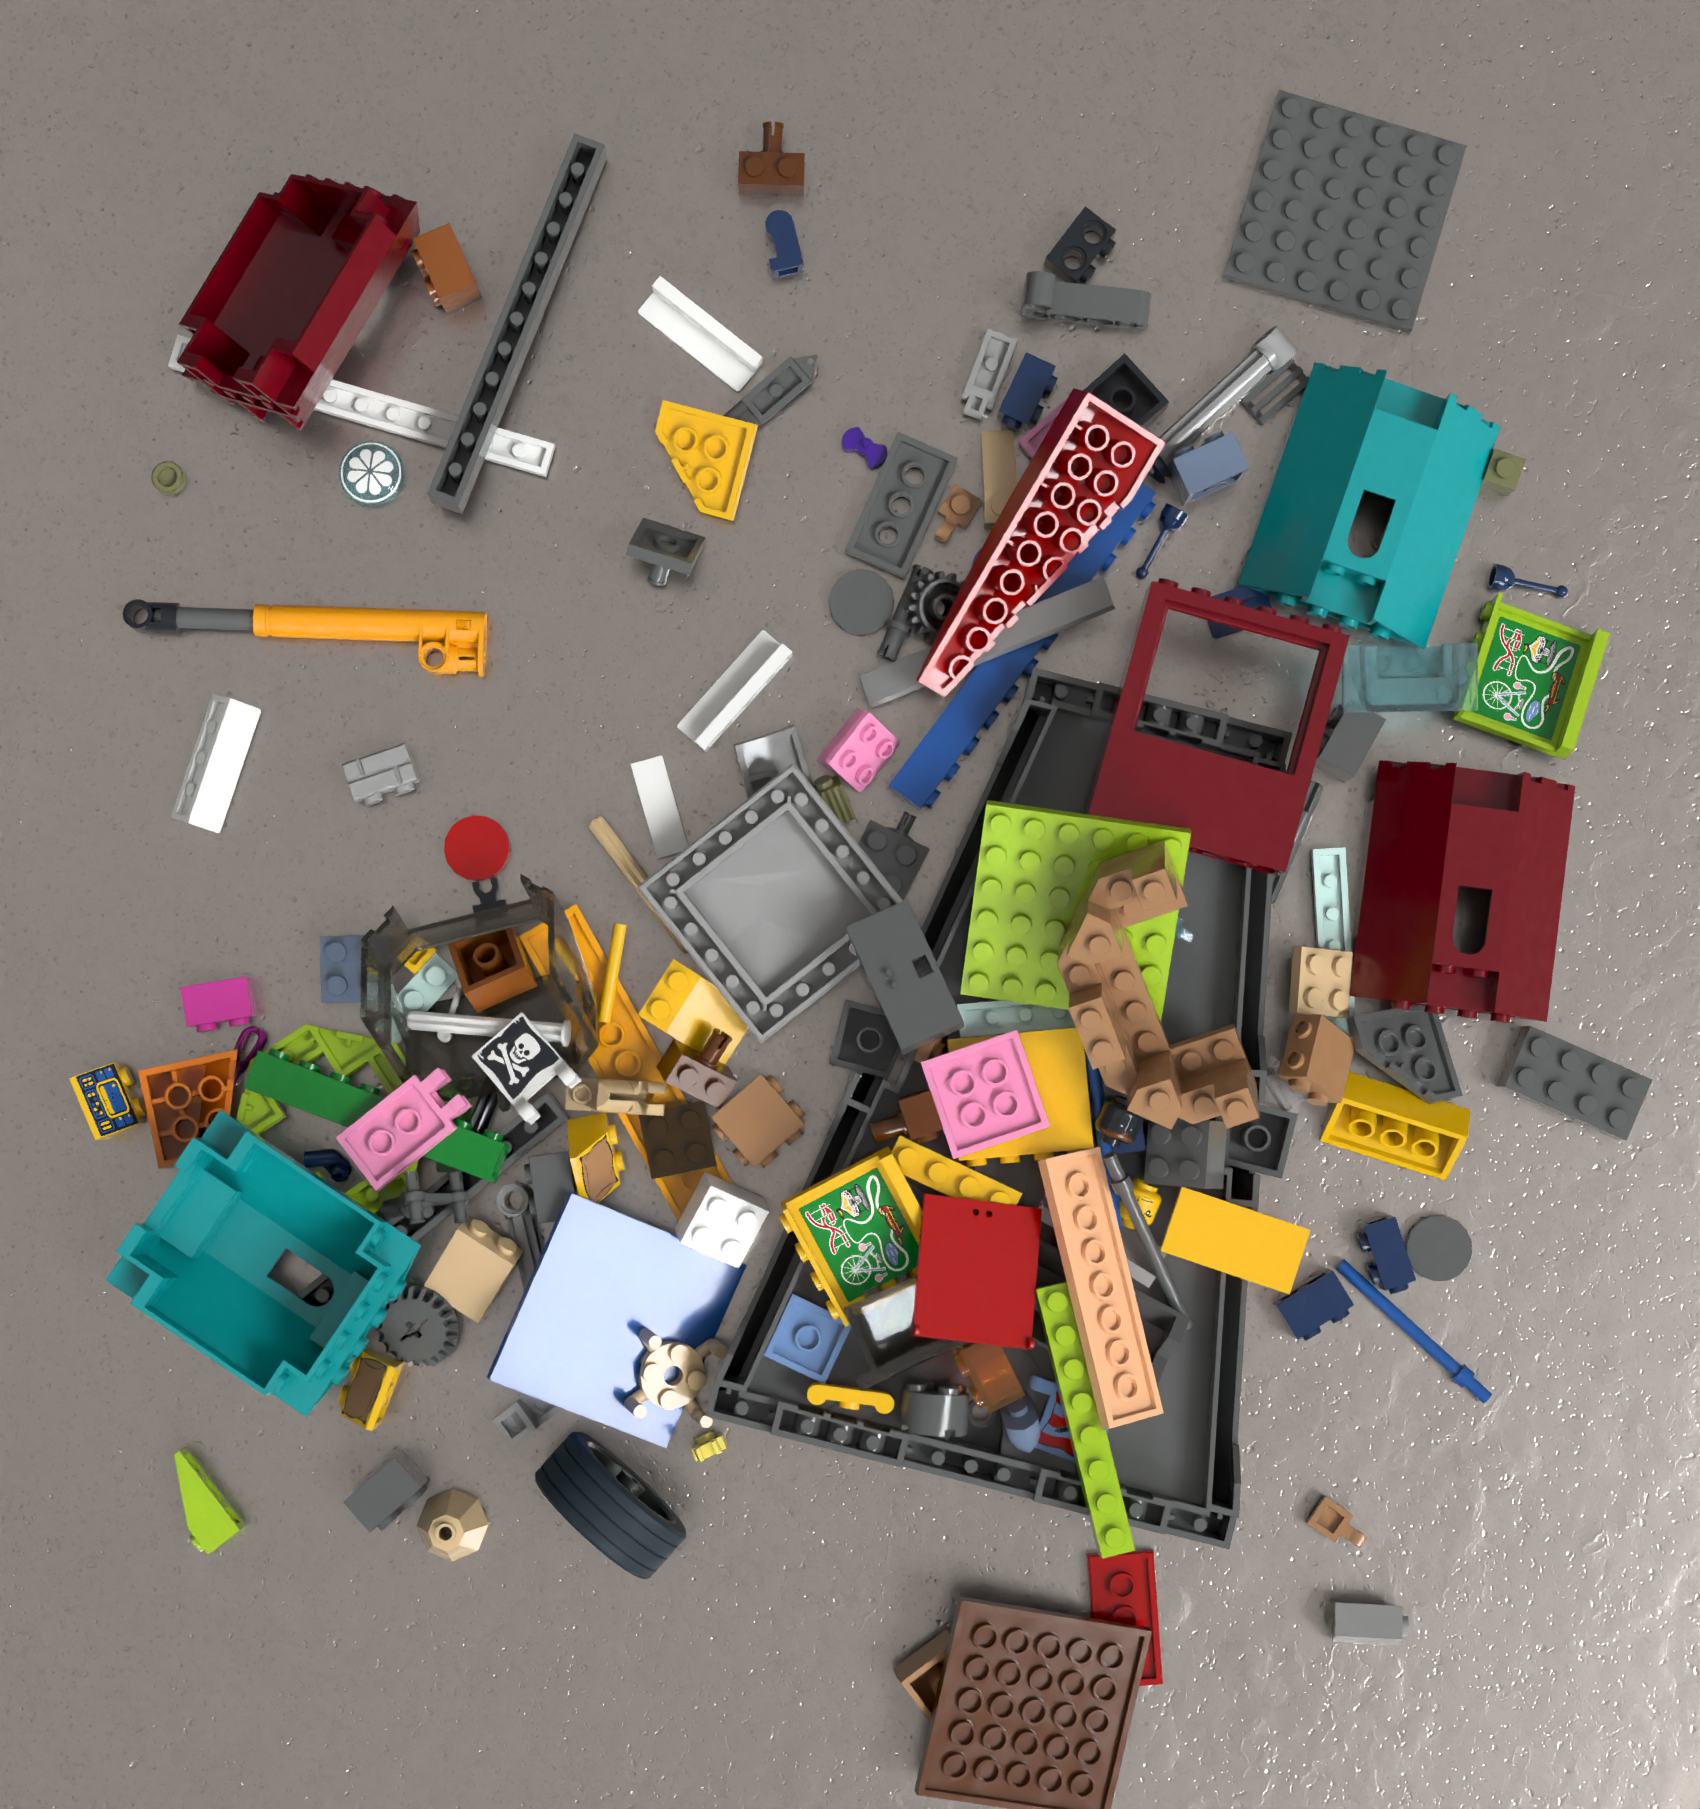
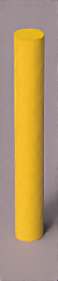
(611, 973)

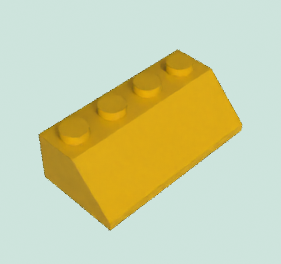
(1397, 1126)

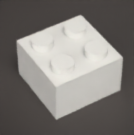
(721, 1220)

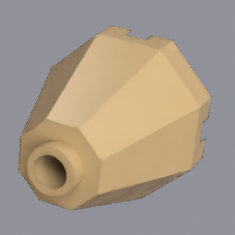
(462, 1515)

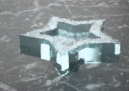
(1181, 932)

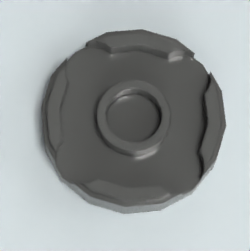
(861, 602)
(1438, 1248)

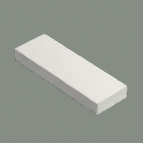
(659, 806)

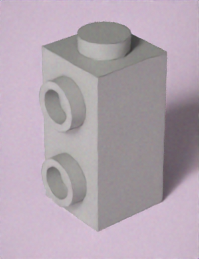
(1369, 1624)

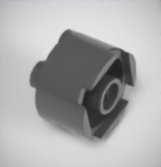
(933, 1409)

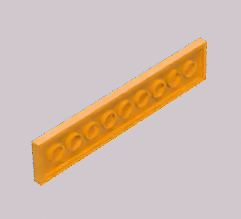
(623, 1050)

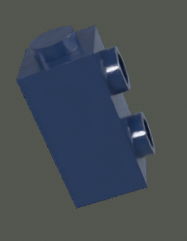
(1025, 393)
(1387, 1254)

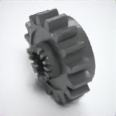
(925, 602)

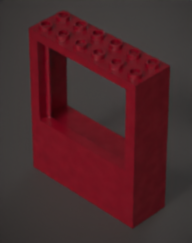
(1230, 805)

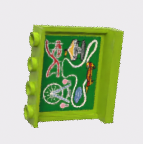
(1533, 678)

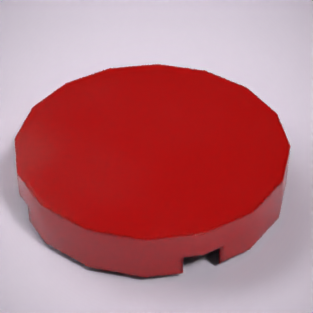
(477, 848)

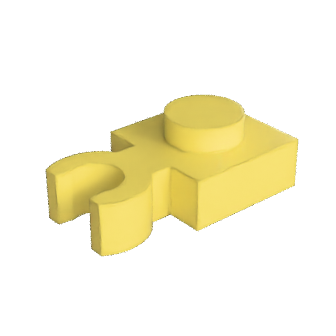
(708, 1445)

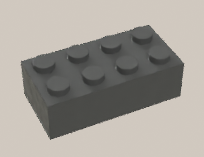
(1574, 1083)

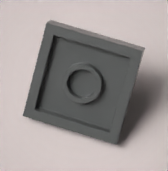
(665, 549)

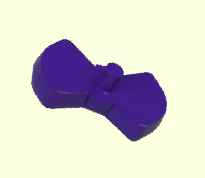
(855, 441)

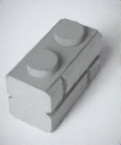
(381, 773)

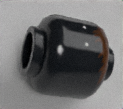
(1117, 1122)

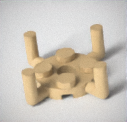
(683, 1389)

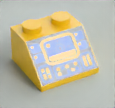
(109, 1100)

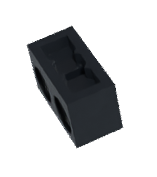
(1075, 245)

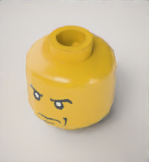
(1147, 1199)

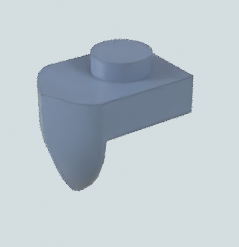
(1021, 1424)

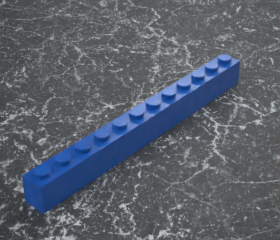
(996, 679)

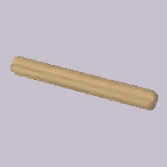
(626, 863)

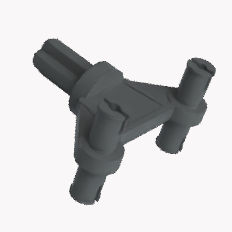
(414, 1202)

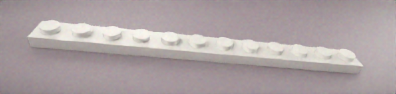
(415, 421)

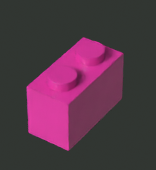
(219, 1002)

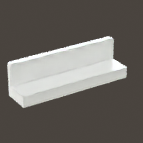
(700, 335)
(734, 690)
(216, 763)

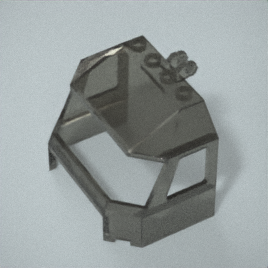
(553, 1000)

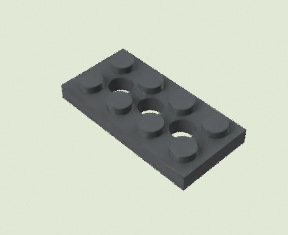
(890, 485)

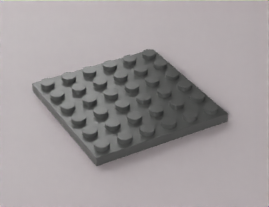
(1344, 211)

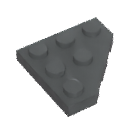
(1409, 1049)

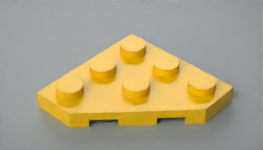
(708, 455)

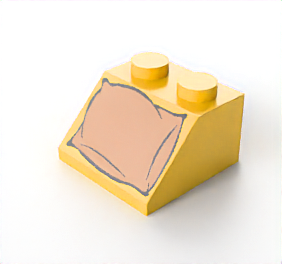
(594, 1156)
(370, 1388)

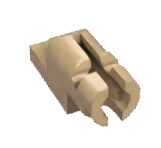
(614, 1096)

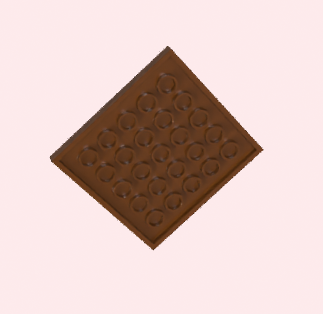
(1032, 1708)

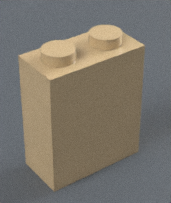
(474, 1268)

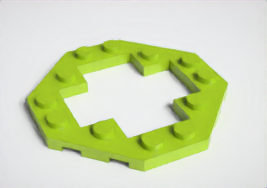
(346, 1055)

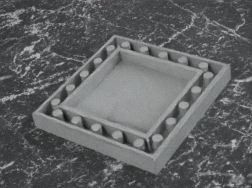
(770, 901)

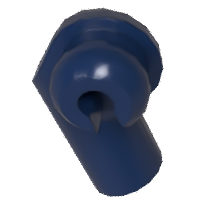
(331, 1160)

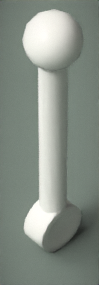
(446, 1037)

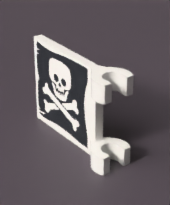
(522, 1063)

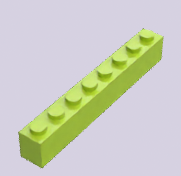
(1087, 1438)

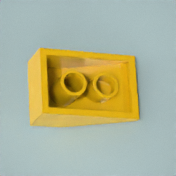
(691, 1009)

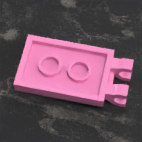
(402, 1128)

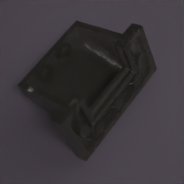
(884, 1331)

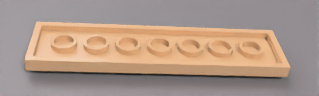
(1100, 1288)

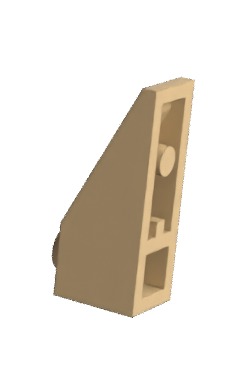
(997, 473)

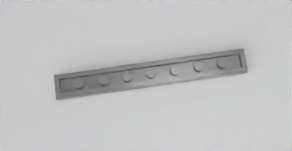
(1033, 624)

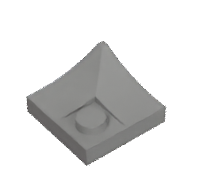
(768, 756)

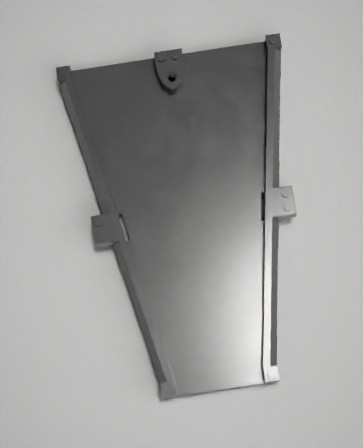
(1172, 1468)

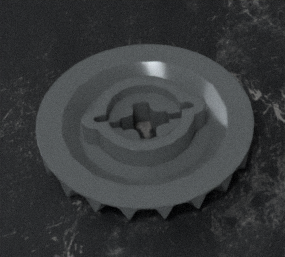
(436, 1336)

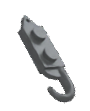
(774, 391)

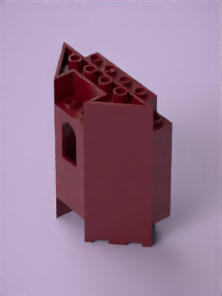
(294, 293)
(1450, 830)

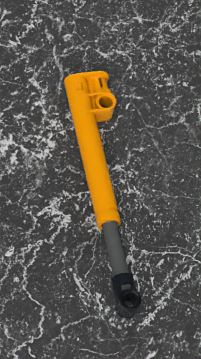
(454, 633)

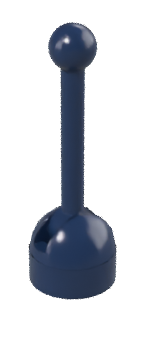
(1171, 520)
(1503, 578)

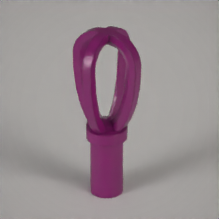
(241, 1066)

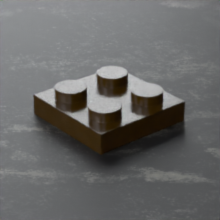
(678, 1140)

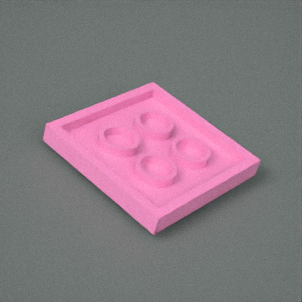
(985, 1094)

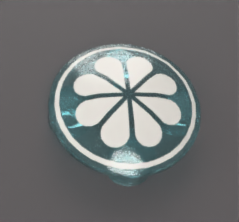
(371, 473)

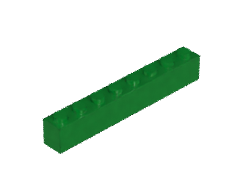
(345, 1104)

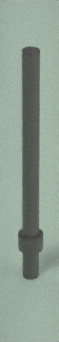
(1123, 1186)

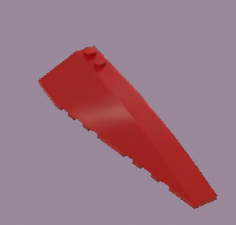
(1064, 498)

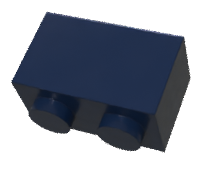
(1314, 1305)

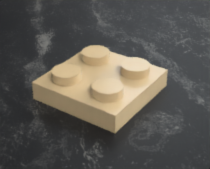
(1320, 982)

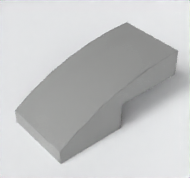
(523, 1418)

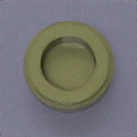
(168, 478)

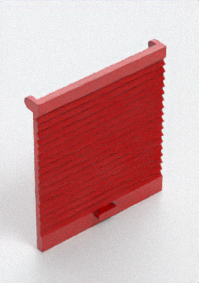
(976, 1272)

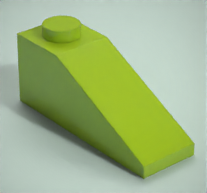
(205, 1508)

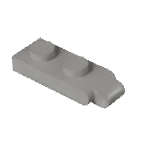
(988, 373)

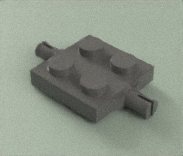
(894, 852)

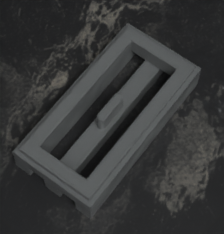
(1297, 372)

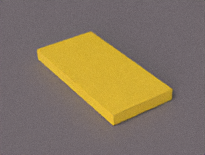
(1235, 1240)

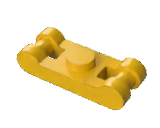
(850, 1396)

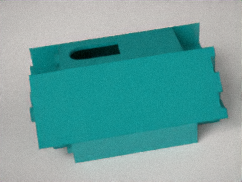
(1380, 438)
(217, 1236)

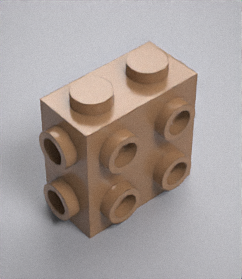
(1316, 1059)
(759, 1121)

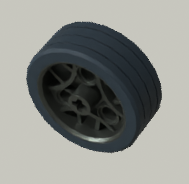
(610, 1505)

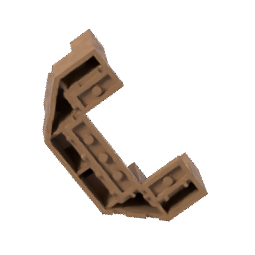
(1116, 1012)

